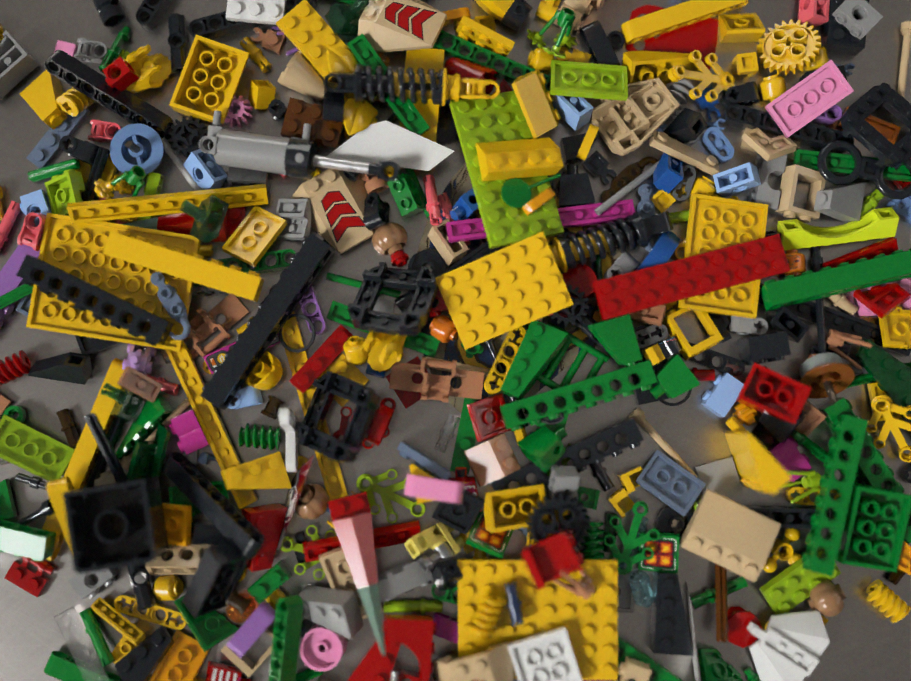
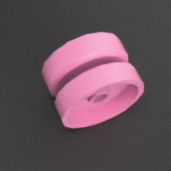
(318, 656)

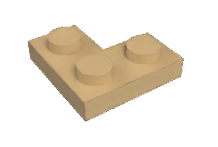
(767, 147)

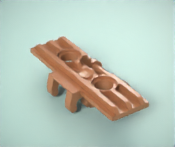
(205, 324)
(436, 386)

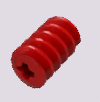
(14, 368)

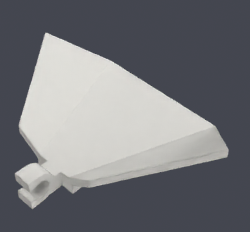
(788, 646)

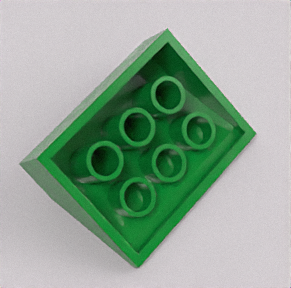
(874, 528)

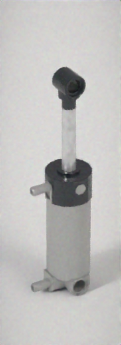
(280, 154)

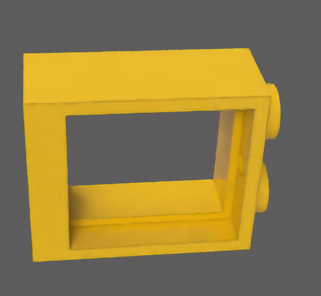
(687, 351)

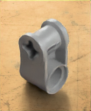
(90, 51)
(624, 264)
(746, 326)

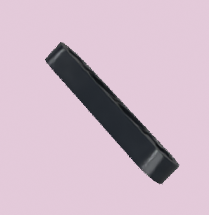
(707, 362)

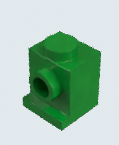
(593, 496)

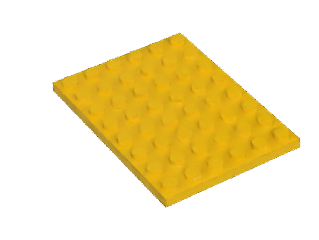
(80, 251)
(588, 622)

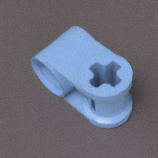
(247, 397)

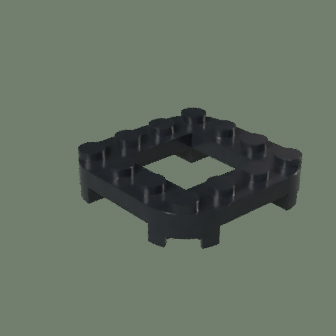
(855, 123)
(411, 320)
(325, 444)

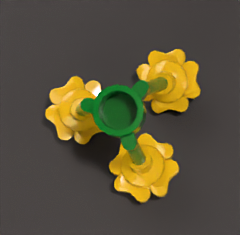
(123, 184)

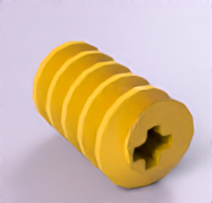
(73, 102)
(887, 601)
(488, 616)

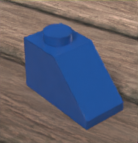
(668, 173)

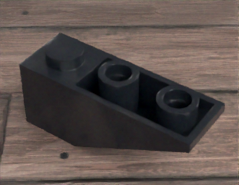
(65, 367)

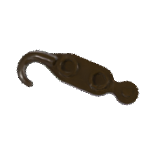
(626, 176)

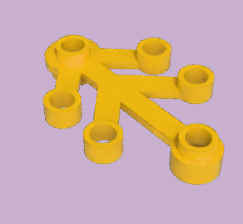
(722, 79)
(891, 423)

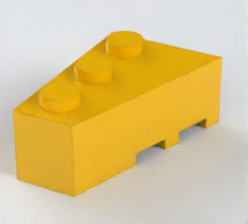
(258, 474)

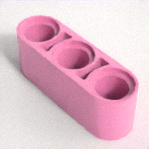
(434, 488)

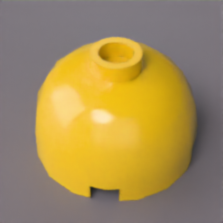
(266, 372)

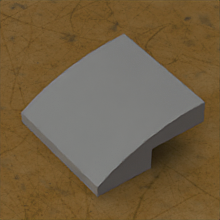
(298, 217)

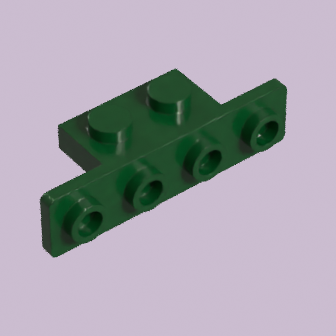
(149, 455)

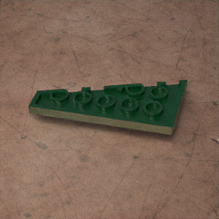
(889, 372)

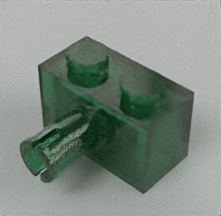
(345, 17)
(207, 217)
(127, 405)

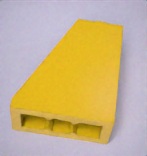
(42, 98)

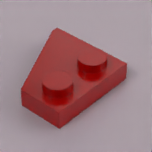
(883, 299)

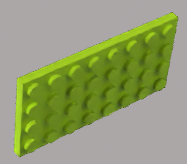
(491, 122)

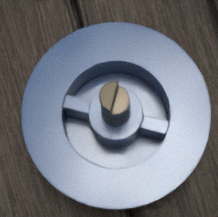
(137, 146)

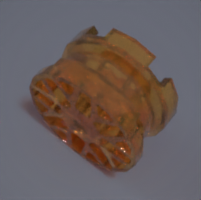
(233, 614)

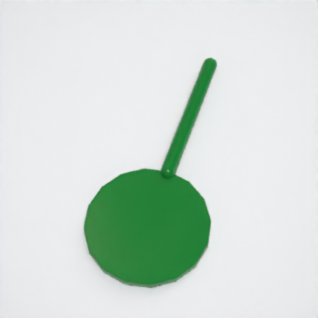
(518, 193)

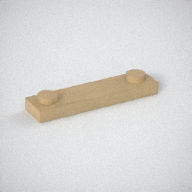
(684, 153)

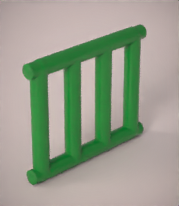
(585, 348)

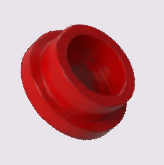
(399, 258)

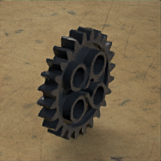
(575, 520)

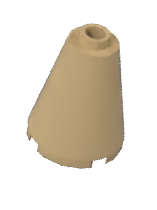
(302, 77)

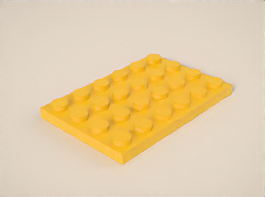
(717, 225)
(504, 290)

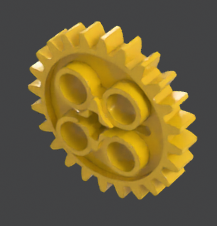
(789, 47)

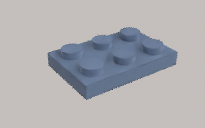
(423, 461)
(670, 483)

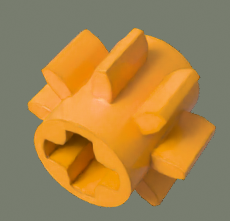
(745, 414)

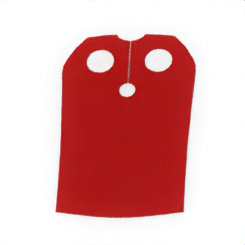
(695, 36)

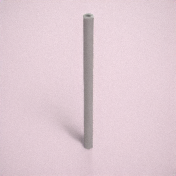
(632, 185)

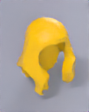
(150, 69)
(385, 349)

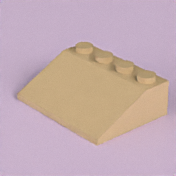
(730, 535)

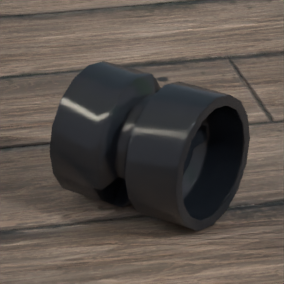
(110, 12)

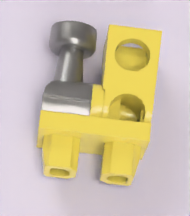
(441, 542)

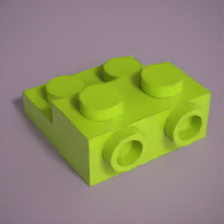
(64, 190)

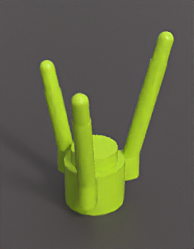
(810, 481)

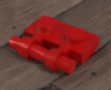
(27, 578)

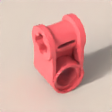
(102, 131)
(31, 231)

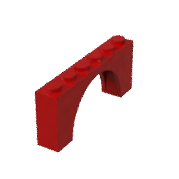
(416, 634)

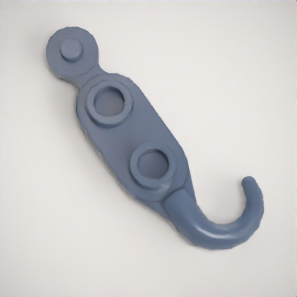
(646, 207)
(172, 304)

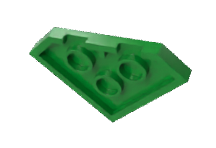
(714, 668)

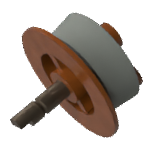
(825, 375)

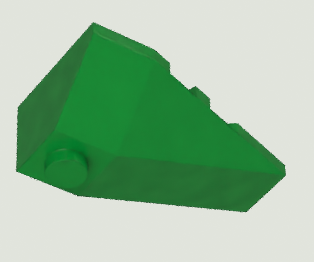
(148, 420)

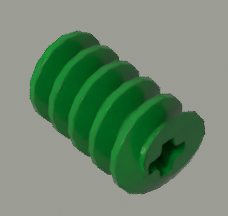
(259, 437)
(592, 545)

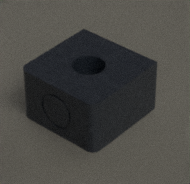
(90, 531)

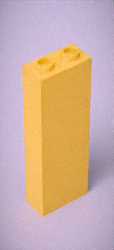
(426, 59)

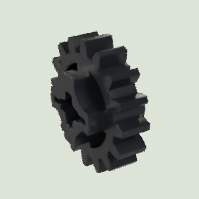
(181, 134)
(571, 318)

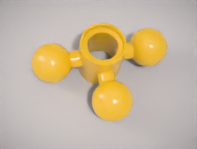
(787, 553)

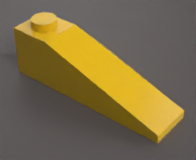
(652, 65)

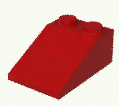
(773, 394)

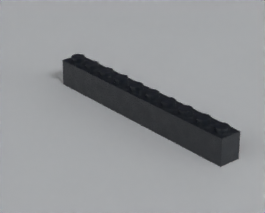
(267, 322)

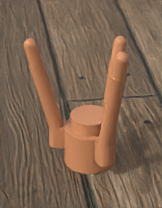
(837, 338)
(581, 587)

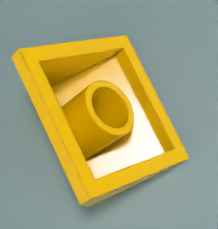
(740, 28)

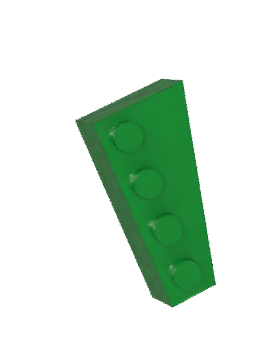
(532, 358)

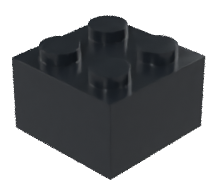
(769, 347)

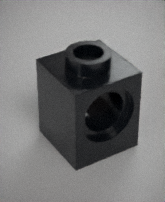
(447, 575)

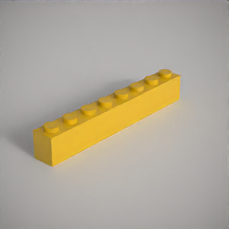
(183, 266)

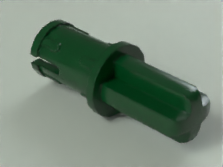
(609, 530)

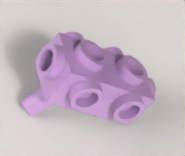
(138, 360)

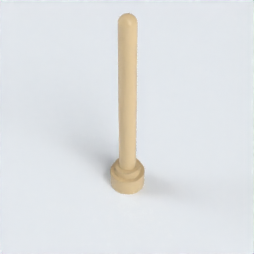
(906, 32)
(639, 417)
(126, 460)

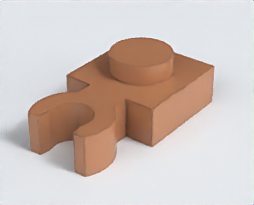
(270, 40)

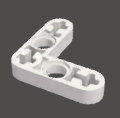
(288, 422)

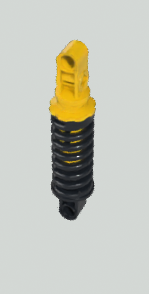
(409, 85)
(605, 238)

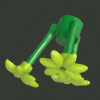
(565, 20)

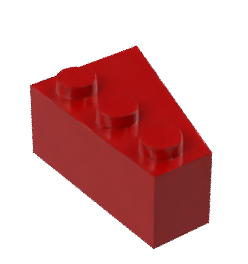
(269, 522)
(375, 665)

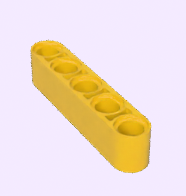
(55, 491)

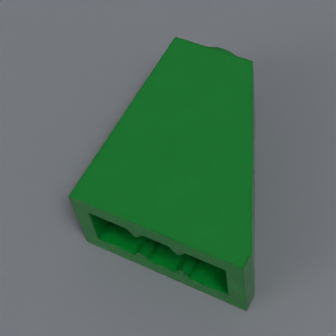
(618, 339)

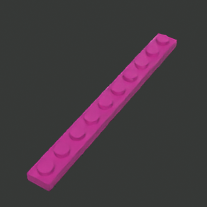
(570, 217)

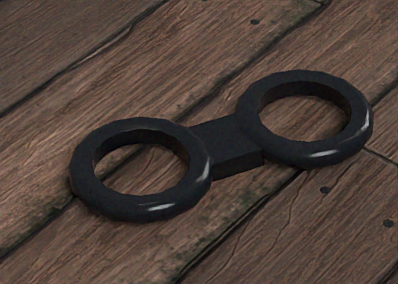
(863, 168)

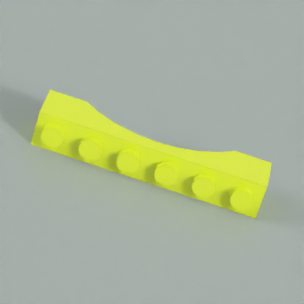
(874, 225)

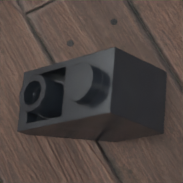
(686, 126)

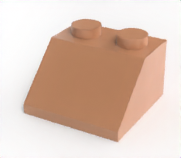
(492, 459)

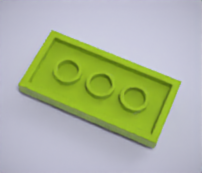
(588, 80)
(33, 450)
(793, 586)

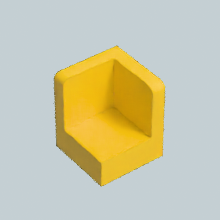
(746, 63)
(261, 93)
(629, 477)
(620, 501)

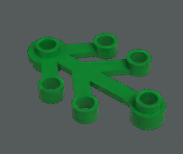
(630, 540)

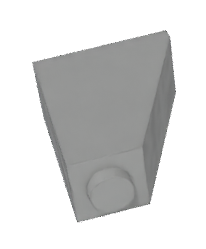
(841, 201)

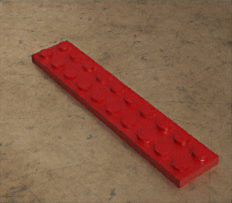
(690, 277)

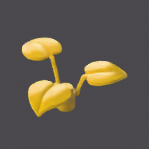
(355, 116)

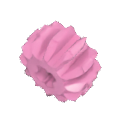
(242, 114)

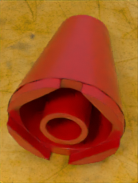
(471, 70)

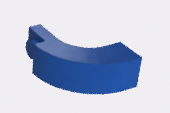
(661, 250)

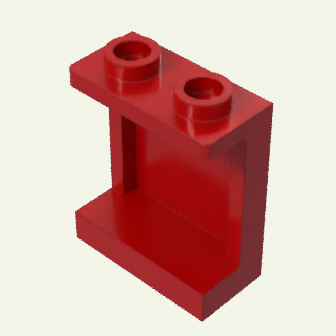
(552, 556)

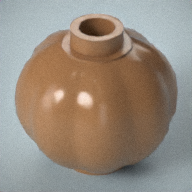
(389, 238)
(312, 501)
(827, 598)

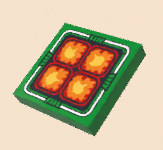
(491, 543)
(665, 553)

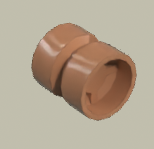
(374, 184)

